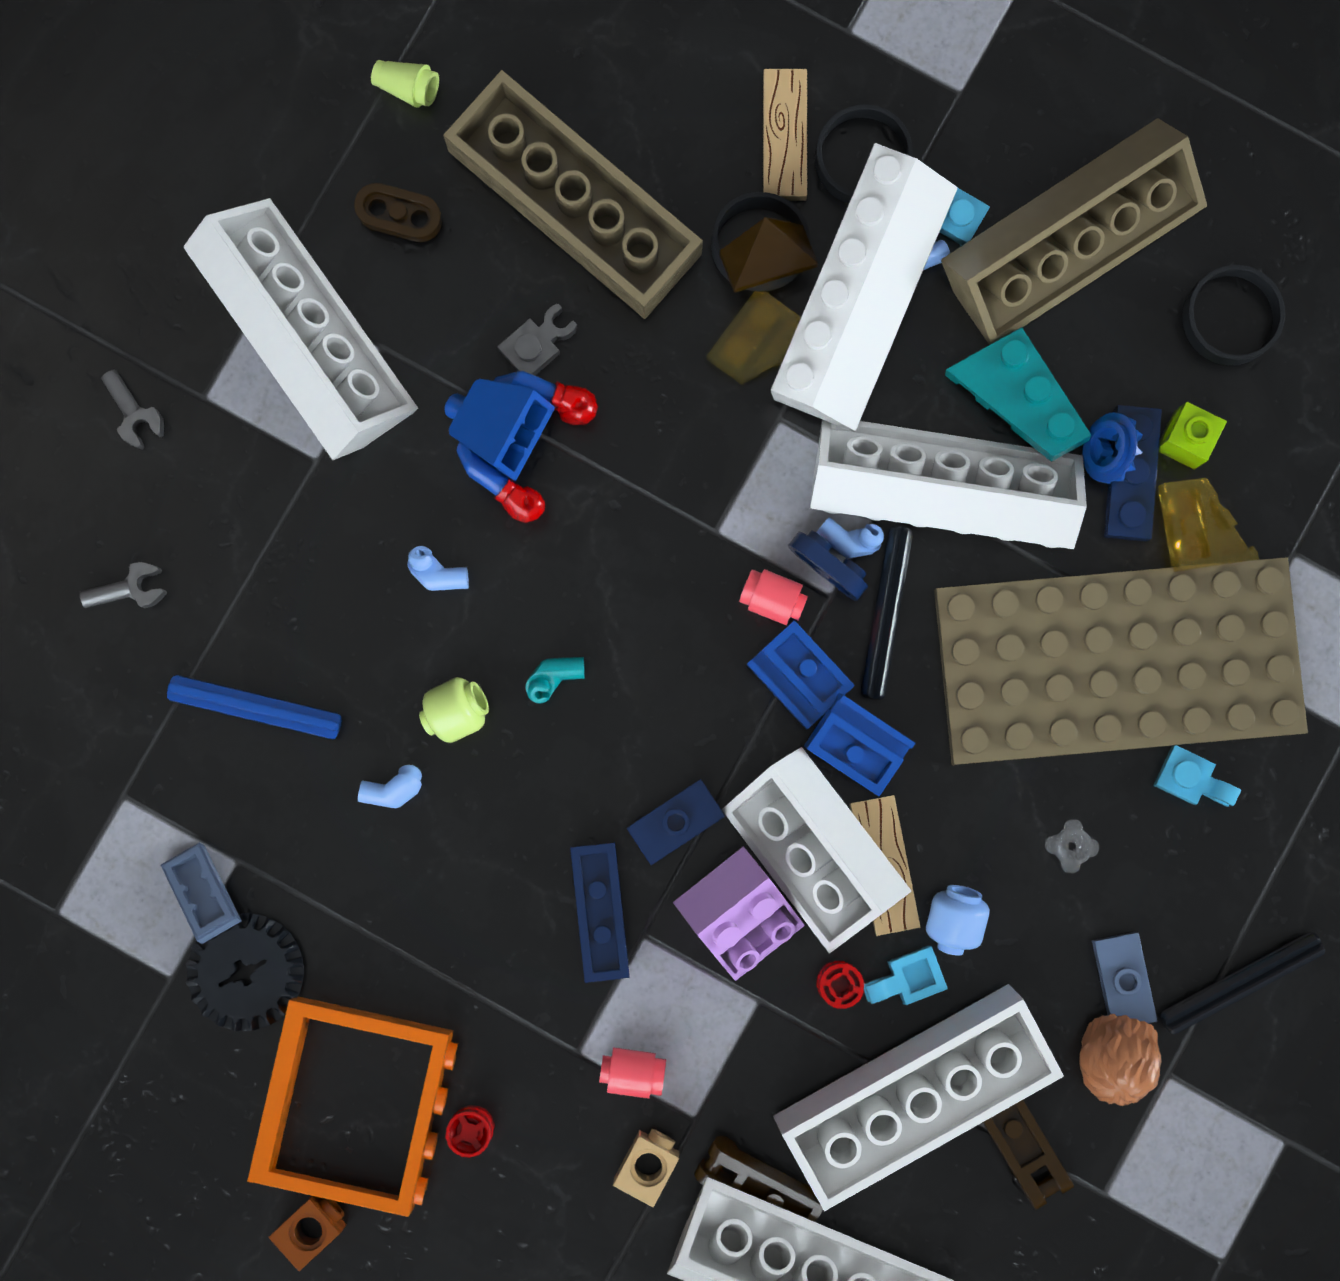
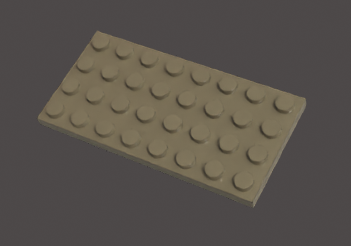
(1120, 661)

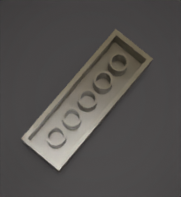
(573, 194)

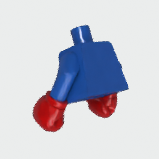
(501, 426)

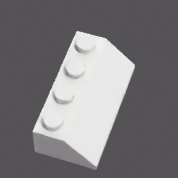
(815, 849)

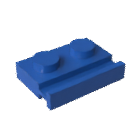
(800, 674)
(859, 744)

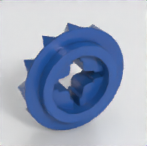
(1098, 451)

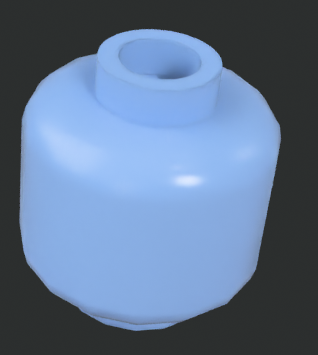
(957, 919)

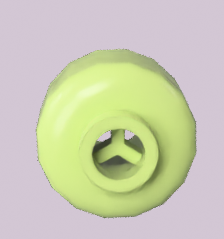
(454, 710)

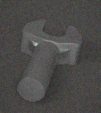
(132, 412)
(128, 588)

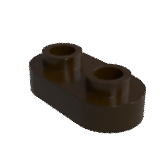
(400, 212)

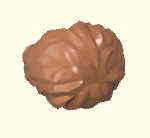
(1120, 1059)

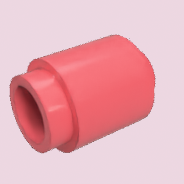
(773, 596)
(633, 1073)

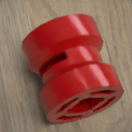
(833, 981)
(469, 1138)

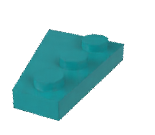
(1024, 393)

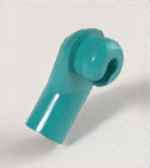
(549, 675)

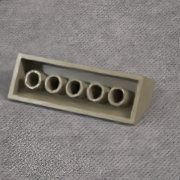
(1076, 230)

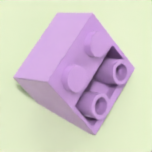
(739, 913)

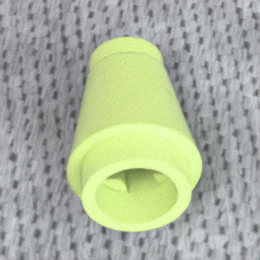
(406, 81)

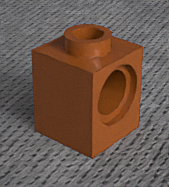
(299, 1247)

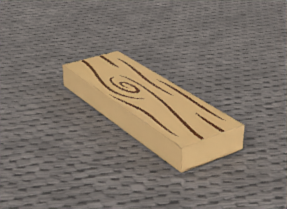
(785, 133)
(882, 824)

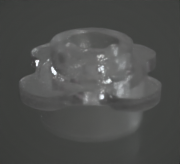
(1084, 848)

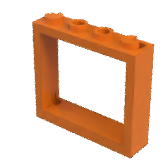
(281, 1089)

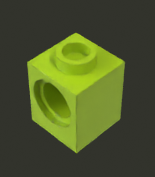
(1191, 435)

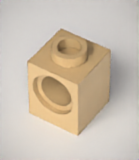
(639, 1185)

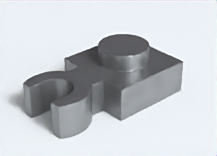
(532, 346)

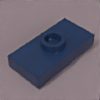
(675, 822)

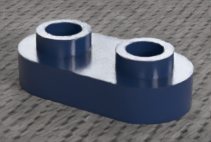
(815, 553)

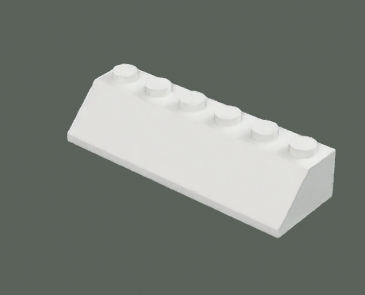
(864, 288)
(299, 326)
(949, 483)
(918, 1096)
(753, 1240)

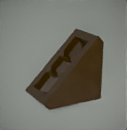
(767, 253)

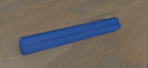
(254, 707)

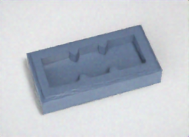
(200, 893)
(1124, 977)

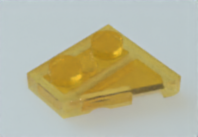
(755, 338)
(1199, 527)

